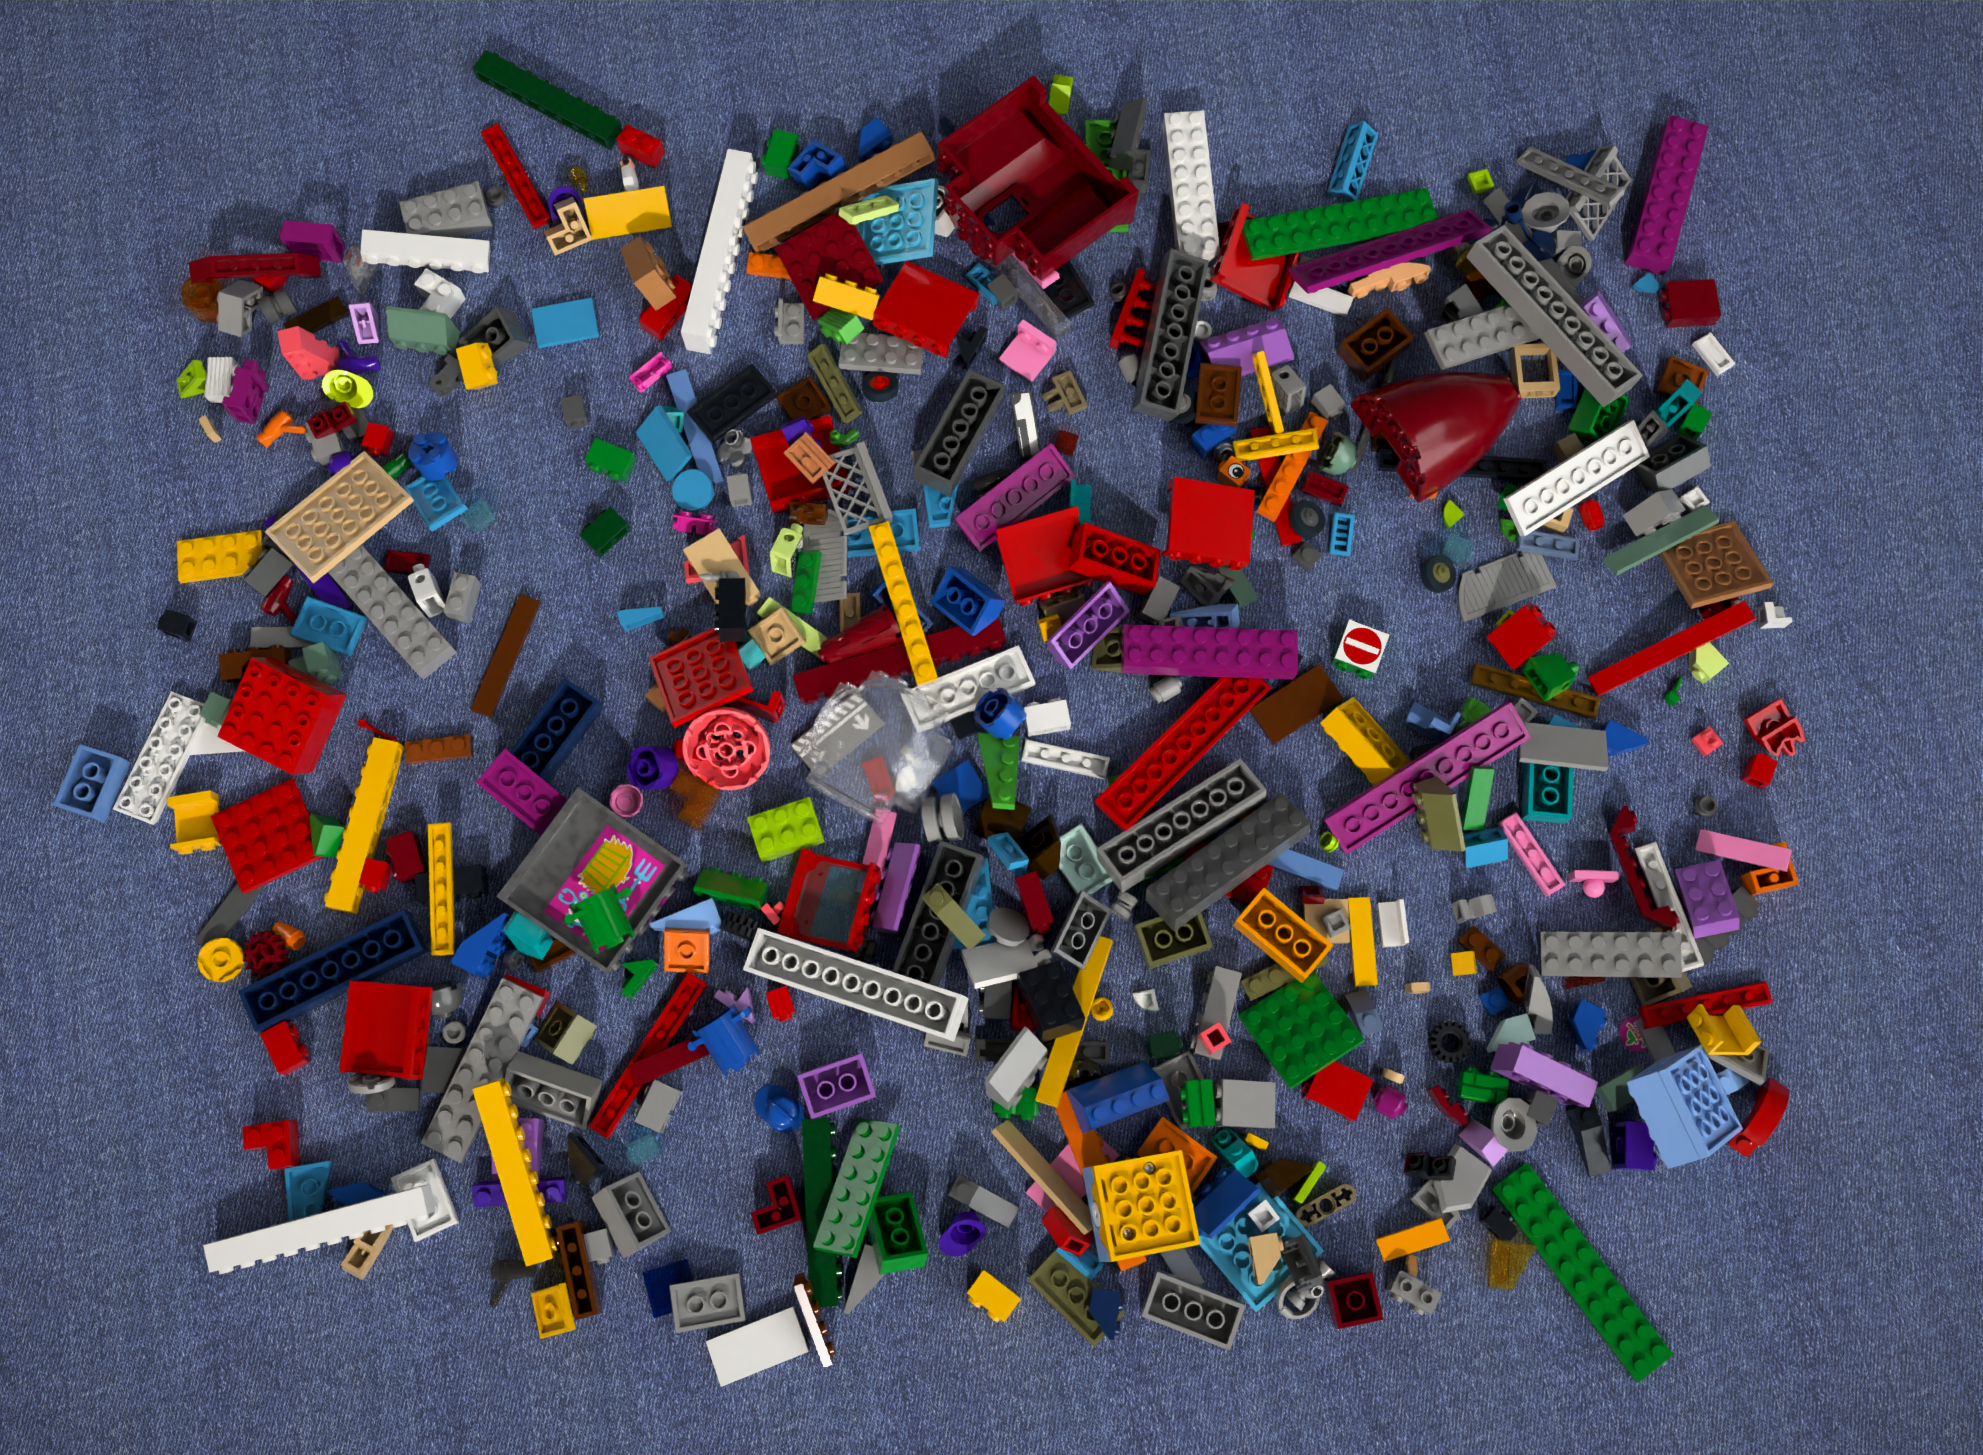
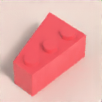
(307, 354)

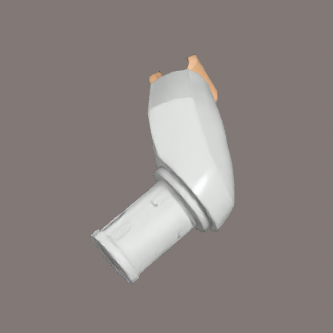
(629, 176)

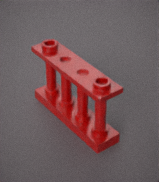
(1126, 316)

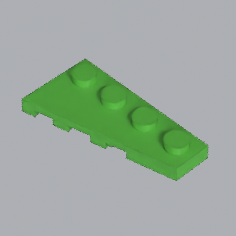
(1000, 768)

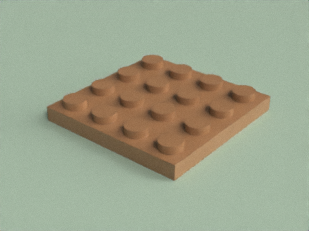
(1715, 566)

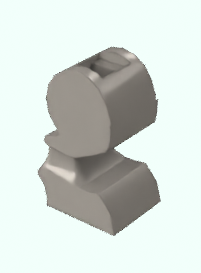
(1473, 908)

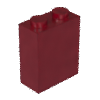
(1689, 303)
(1034, 903)

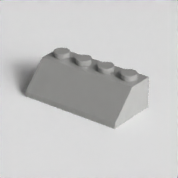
(552, 1090)

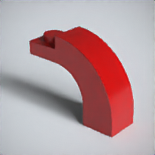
(1763, 1119)

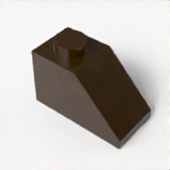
(1281, 1175)

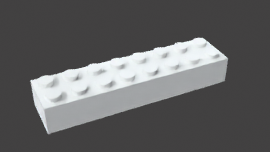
(1190, 185)

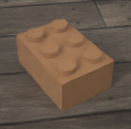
(648, 272)

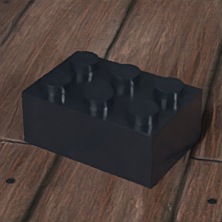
(1050, 1001)

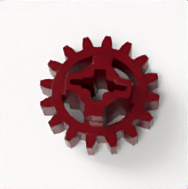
(265, 954)

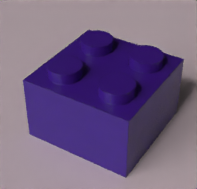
(1632, 1147)

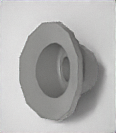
(1546, 207)
(1512, 1125)

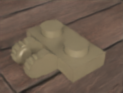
(1068, 392)

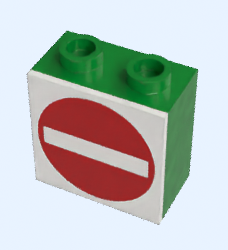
(1360, 650)

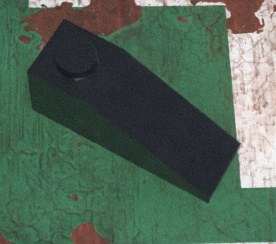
(1590, 1138)

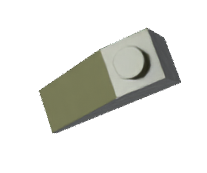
(953, 916)

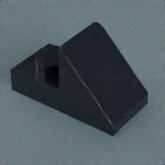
(969, 349)

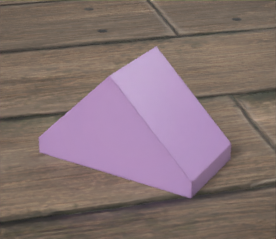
(365, 322)
(1482, 1142)

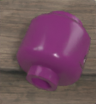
(1390, 1102)

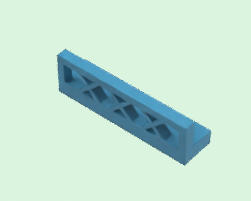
(1350, 157)

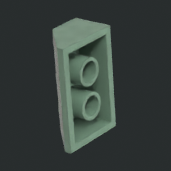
(421, 330)

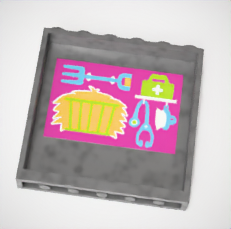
(581, 856)

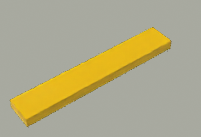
(441, 889)

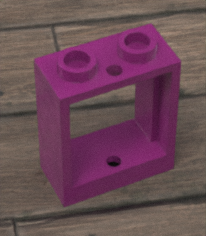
(313, 240)

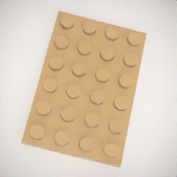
(339, 516)

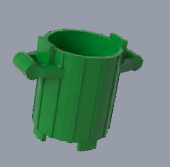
(602, 918)

